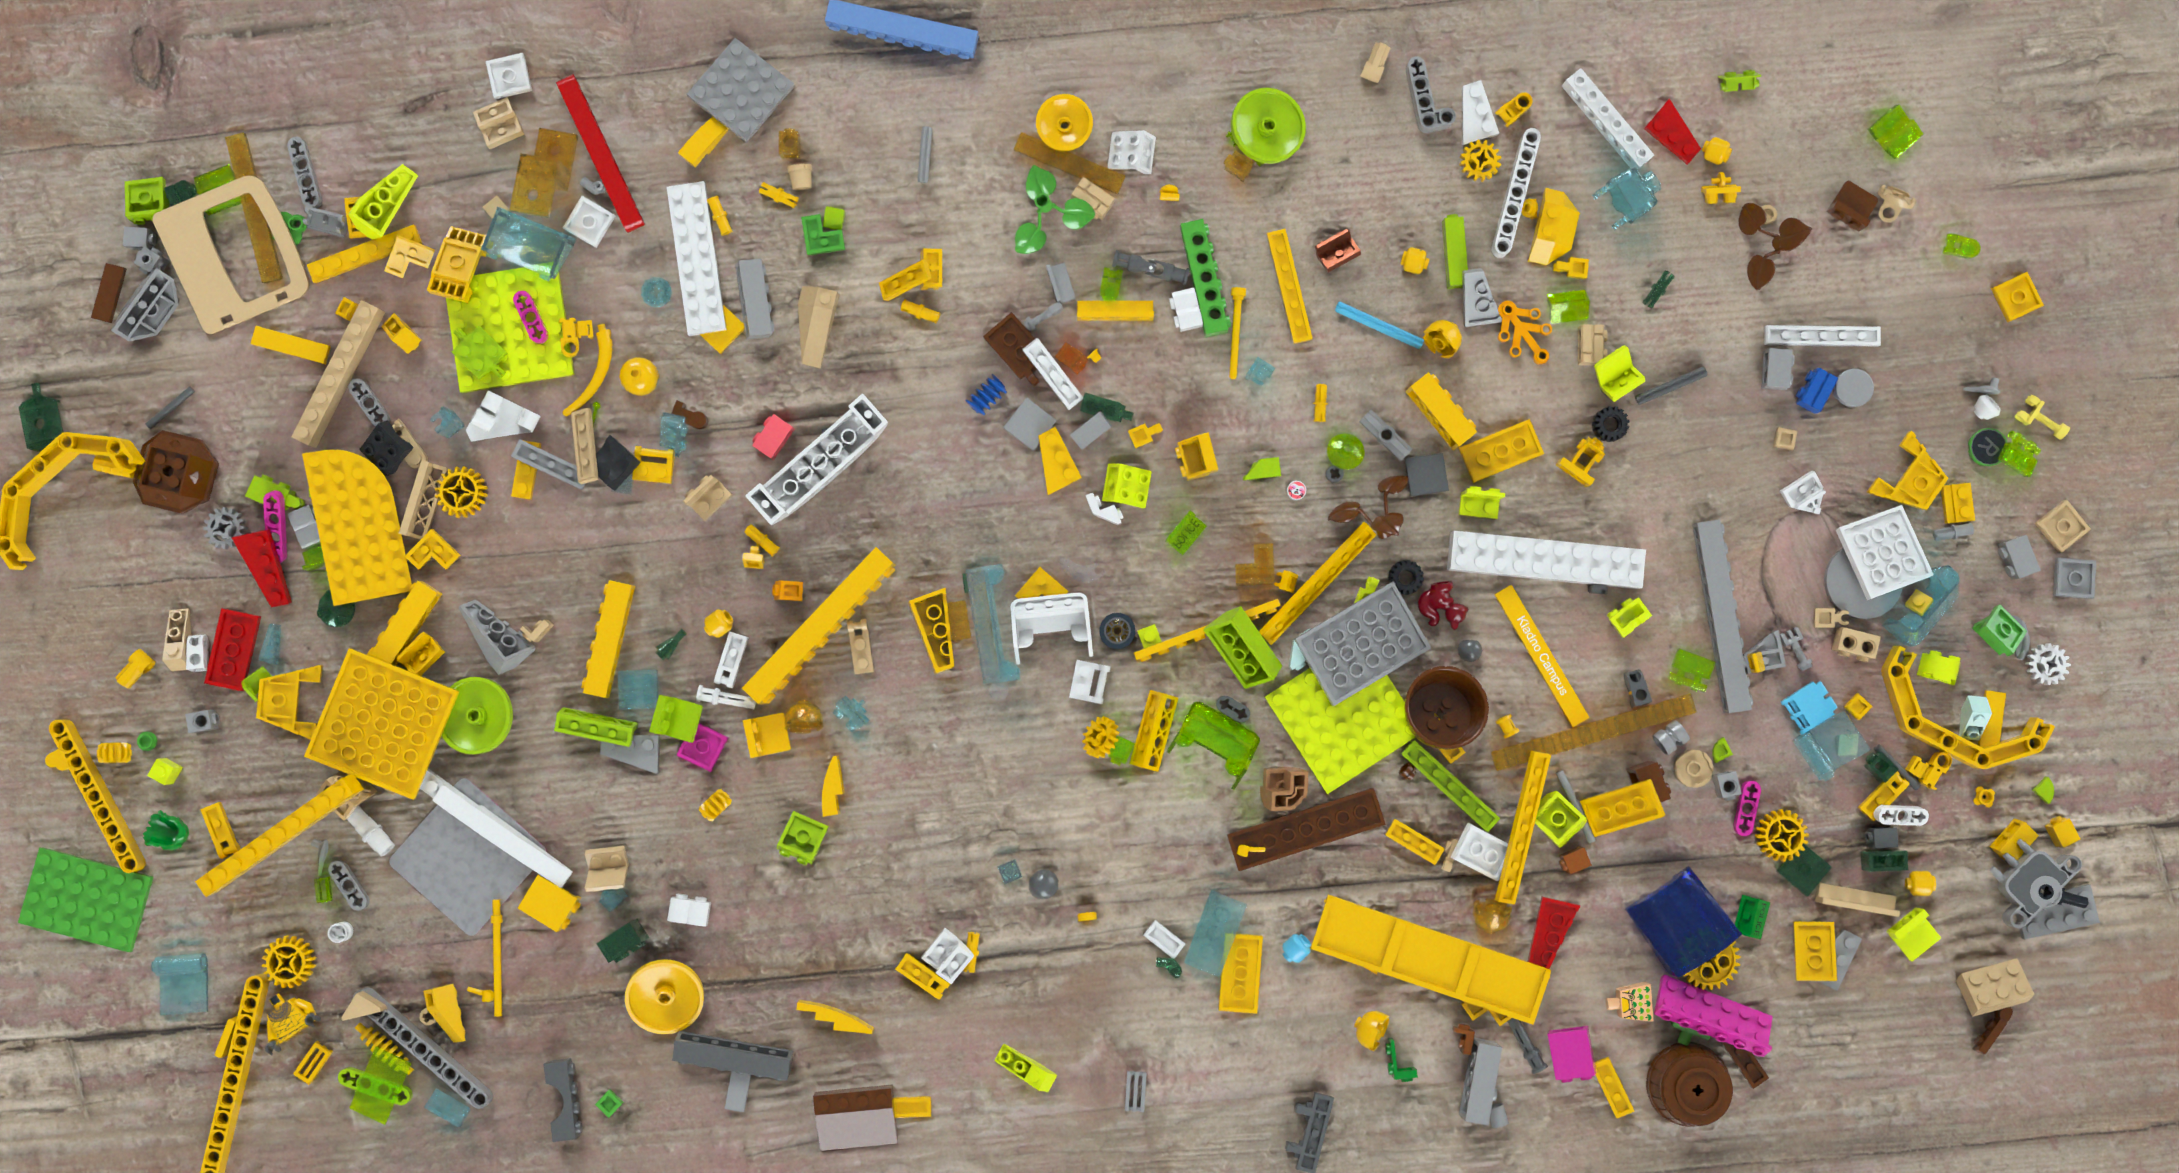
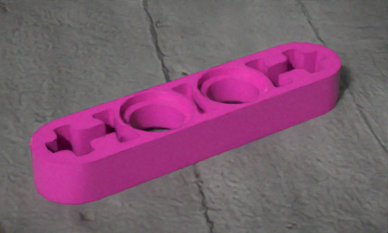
(280, 527)

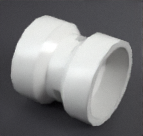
(337, 934)

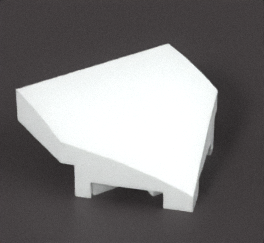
(1805, 493)

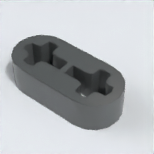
(1235, 704)

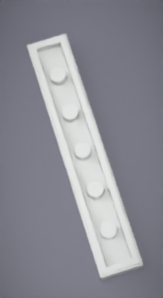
(1822, 335)

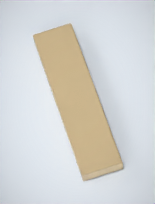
(584, 446)

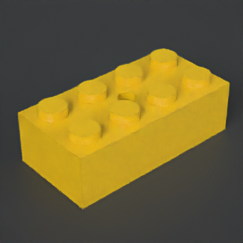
(1441, 411)

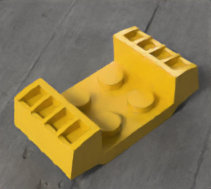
(456, 264)

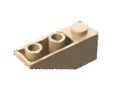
(176, 639)

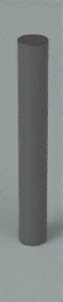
(170, 407)
(1903, 773)

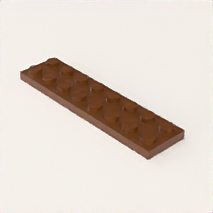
(1308, 828)

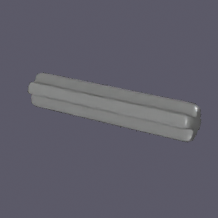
(924, 158)

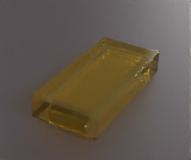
(959, 620)

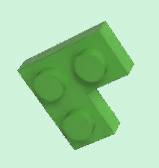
(819, 241)

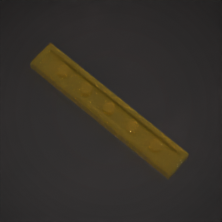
(1069, 163)

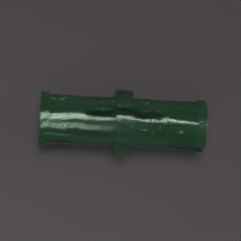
(1658, 289)

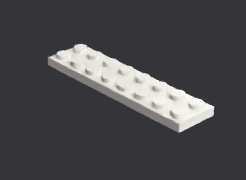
(696, 258)

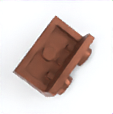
(1337, 250)

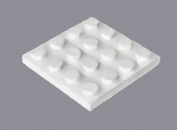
(1884, 552)

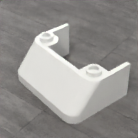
(1050, 615)

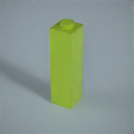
(1454, 250)

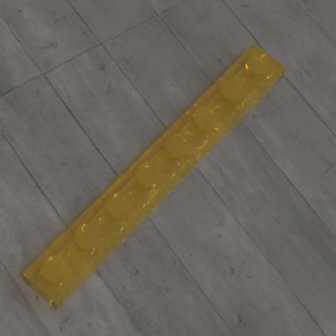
(257, 225)

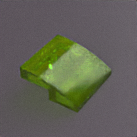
(1895, 131)
(213, 180)

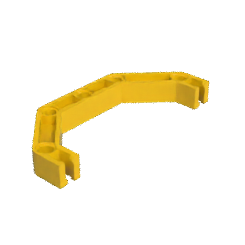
(38, 472)
(1907, 707)

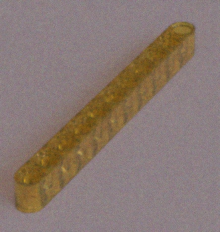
(1595, 731)

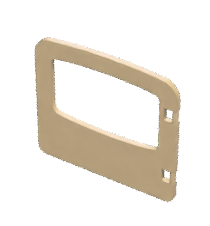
(200, 267)

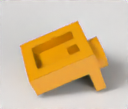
(787, 590)

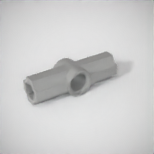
(1395, 444)

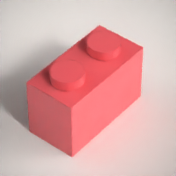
(773, 436)

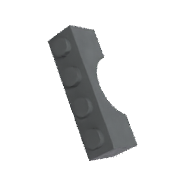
(560, 1075)

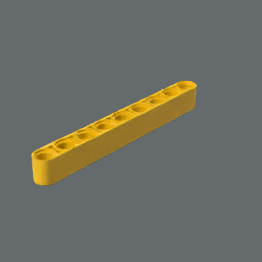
(105, 800)

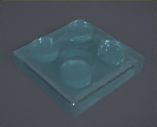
(638, 689)

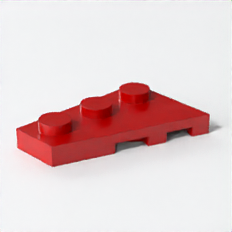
(1673, 133)

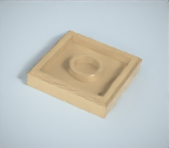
(2062, 526)

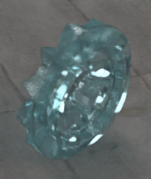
(663, 296)

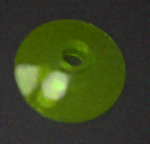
(1345, 459)

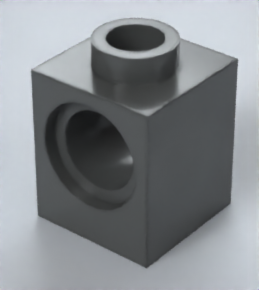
(1881, 837)

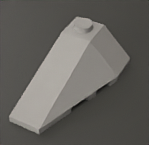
(499, 642)

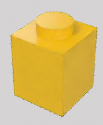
(2062, 832)

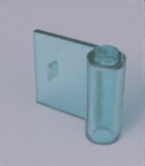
(1830, 747)
(182, 980)

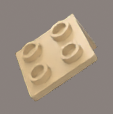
(707, 497)
(347, 808)
(606, 868)

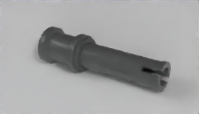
(1530, 1052)

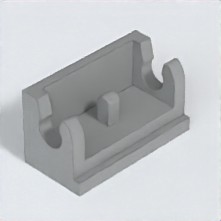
(326, 221)

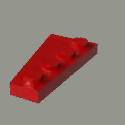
(264, 564)
(1551, 926)

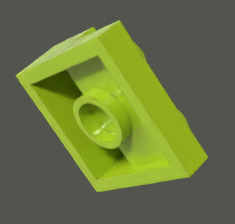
(145, 199)
(801, 838)

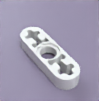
(1894, 811)

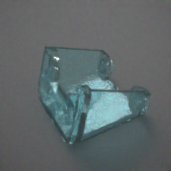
(527, 243)
(1914, 627)

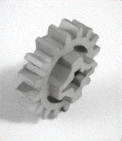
(217, 525)

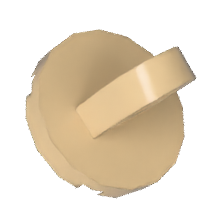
(1895, 199)

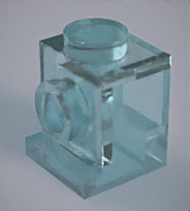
(612, 898)

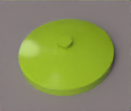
(1268, 125)
(479, 716)

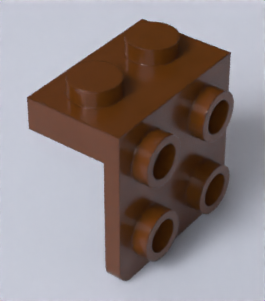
(1853, 206)

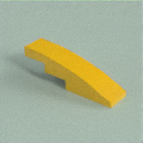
(842, 1020)

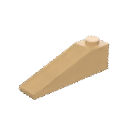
(816, 317)

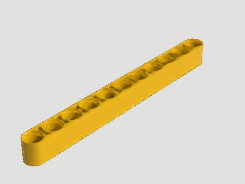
(241, 1071)

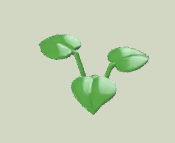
(1038, 187)

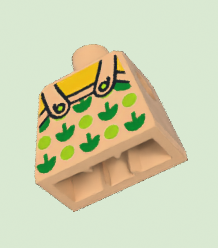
(1633, 1002)

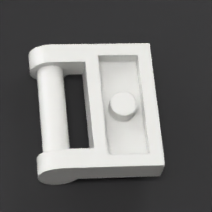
(1083, 679)

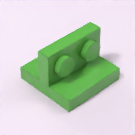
(2000, 631)

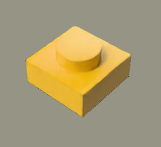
(1919, 602)

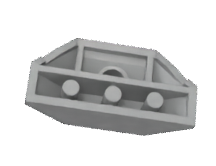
(147, 308)

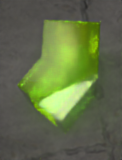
(318, 890)

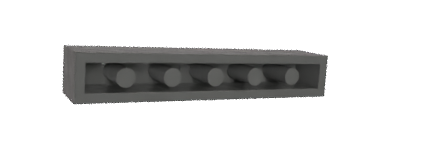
(732, 1055)

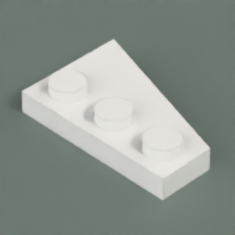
(1477, 114)

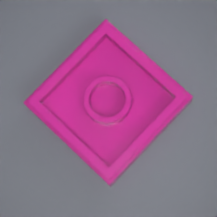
(705, 748)

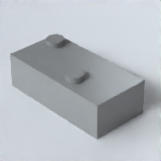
(1480, 1081)

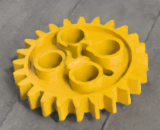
(1723, 971)

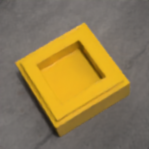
(1857, 706)

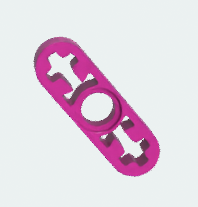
(529, 302)
(1739, 812)

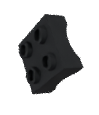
(385, 448)
(615, 463)

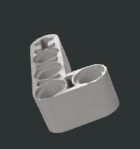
(1425, 94)

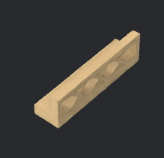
(416, 500)
(1856, 899)

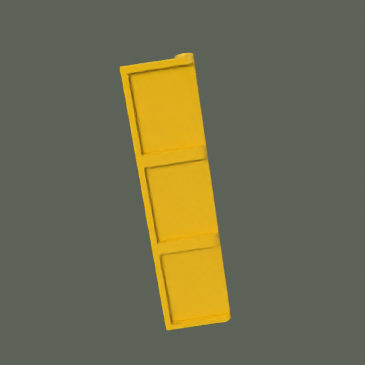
(1430, 959)

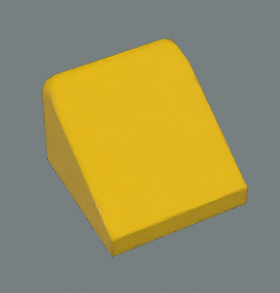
(346, 309)
(1756, 662)

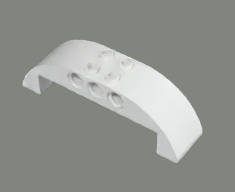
(819, 462)

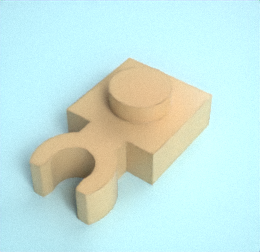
(1827, 617)
(1449, 848)

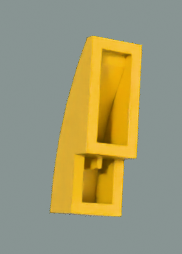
(703, 141)
(832, 787)

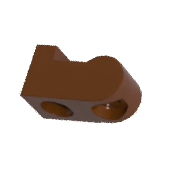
(693, 419)

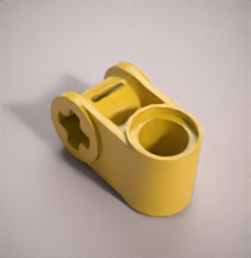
(1512, 110)

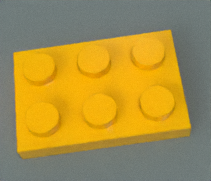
(1814, 951)

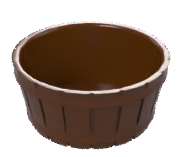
(1456, 695)
(1677, 1073)

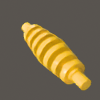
(366, 1033)

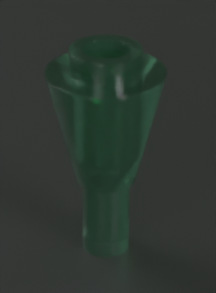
(667, 647)

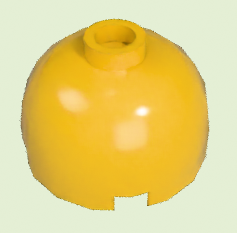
(1443, 337)
(639, 376)
(1371, 1029)

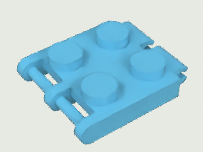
(1810, 706)

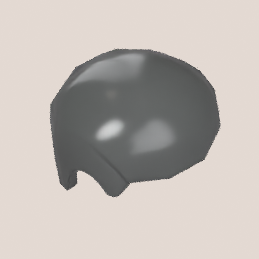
(1043, 884)

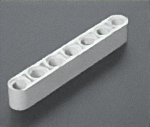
(1520, 185)

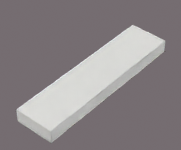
(1052, 373)

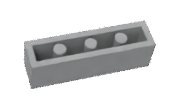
(753, 299)

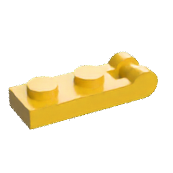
(1883, 795)
(220, 829)
(922, 975)

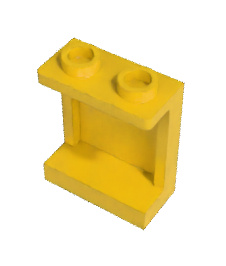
(549, 904)

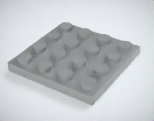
(740, 90)

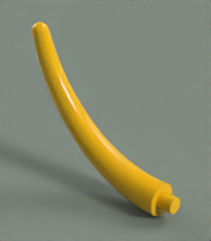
(604, 360)

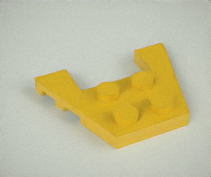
(1919, 482)
(279, 700)

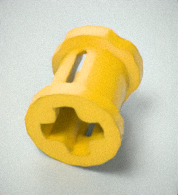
(1507, 726)

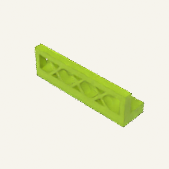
(595, 726)

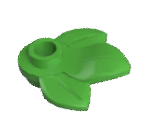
(291, 224)

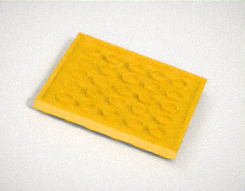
(381, 723)

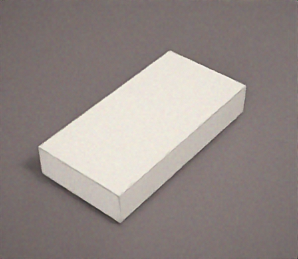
(1164, 939)

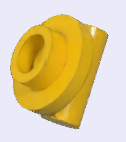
(1169, 193)
(1530, 208)

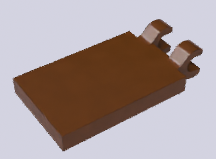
(1008, 340)

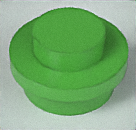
(147, 741)

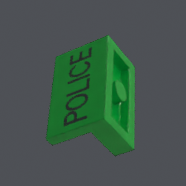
(1752, 916)

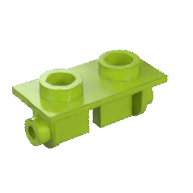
(1747, 80)

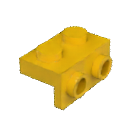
(420, 654)

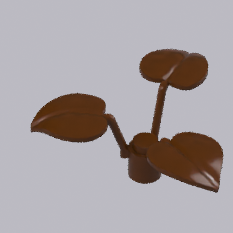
(1792, 234)
(1383, 525)

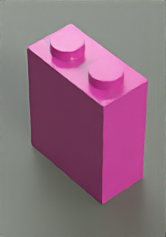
(1572, 1053)

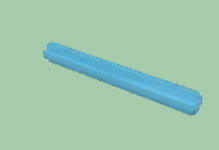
(1379, 325)

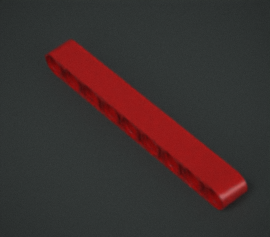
(600, 153)

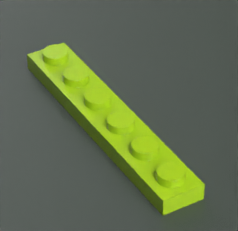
(1450, 786)

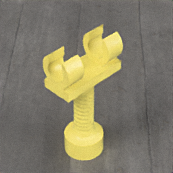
(2060, 431)

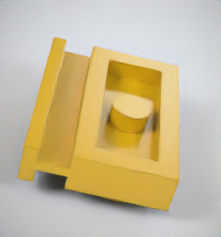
(1957, 503)

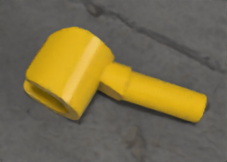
(1243, 850)
(487, 995)

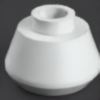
(1986, 407)

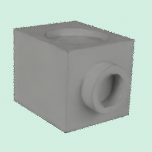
(138, 238)
(194, 721)
(1719, 780)

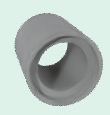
(1498, 1116)

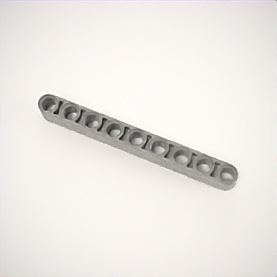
(432, 1050)

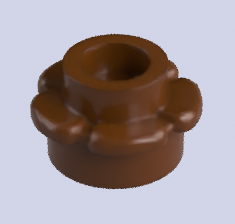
(1407, 771)

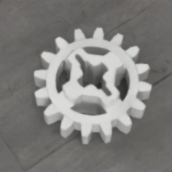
(2055, 663)

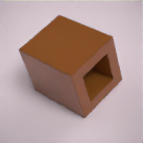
(1574, 860)

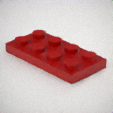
(232, 649)

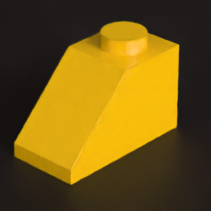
(401, 333)

